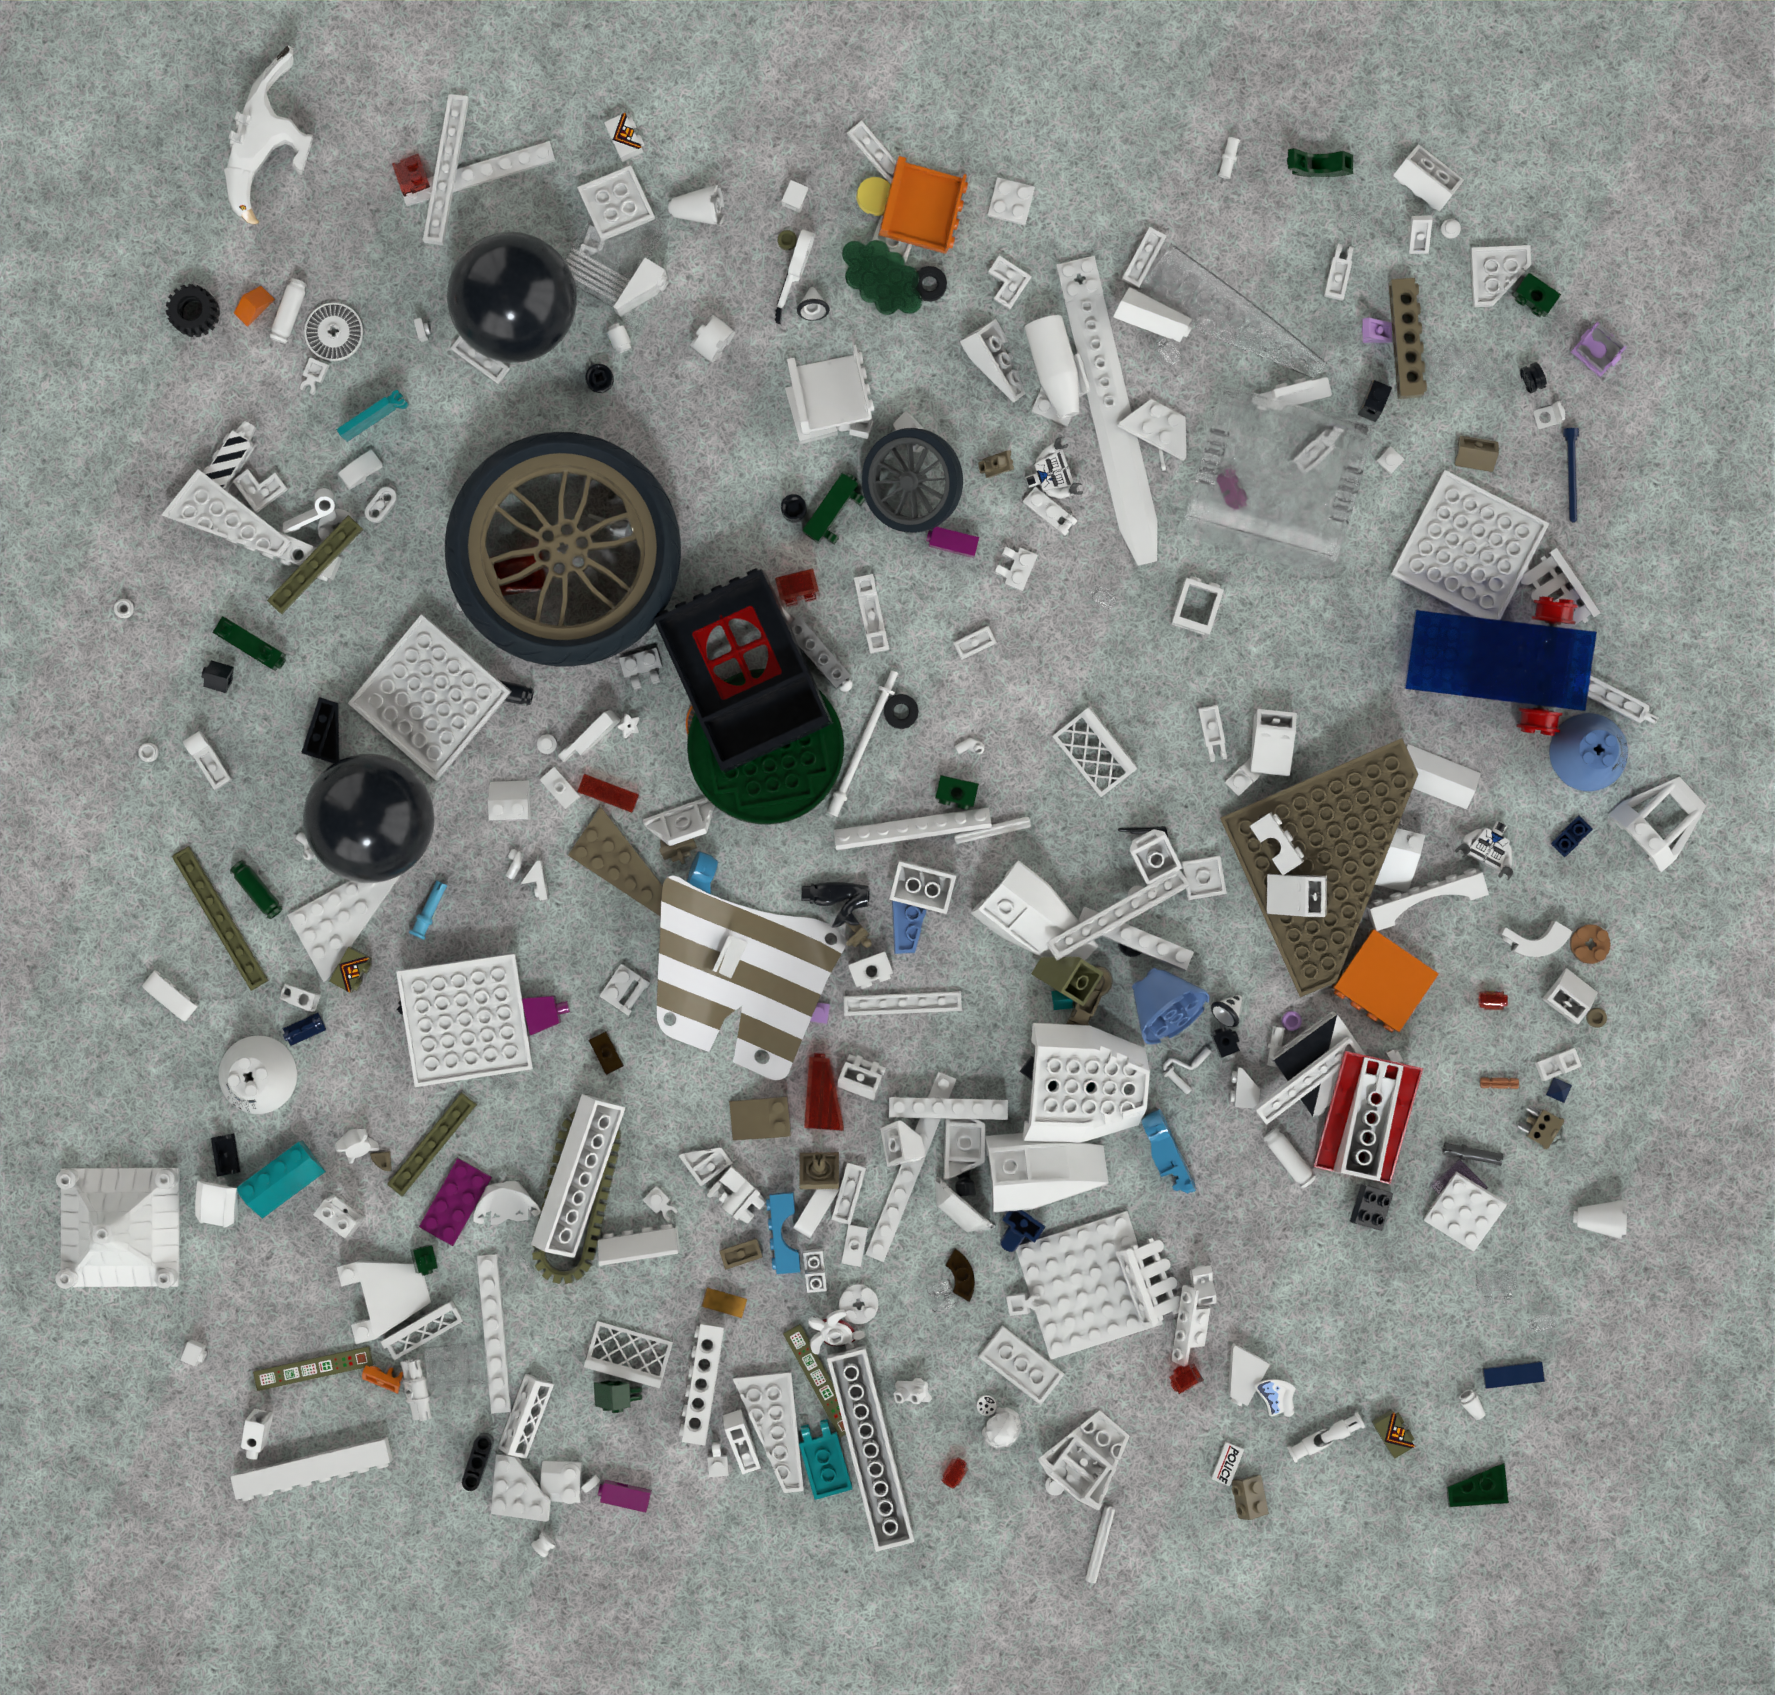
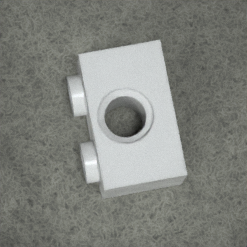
(859, 974)

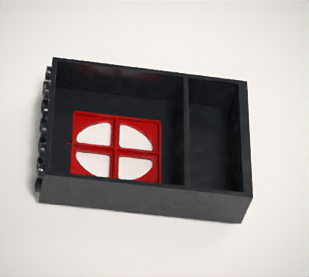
(764, 711)

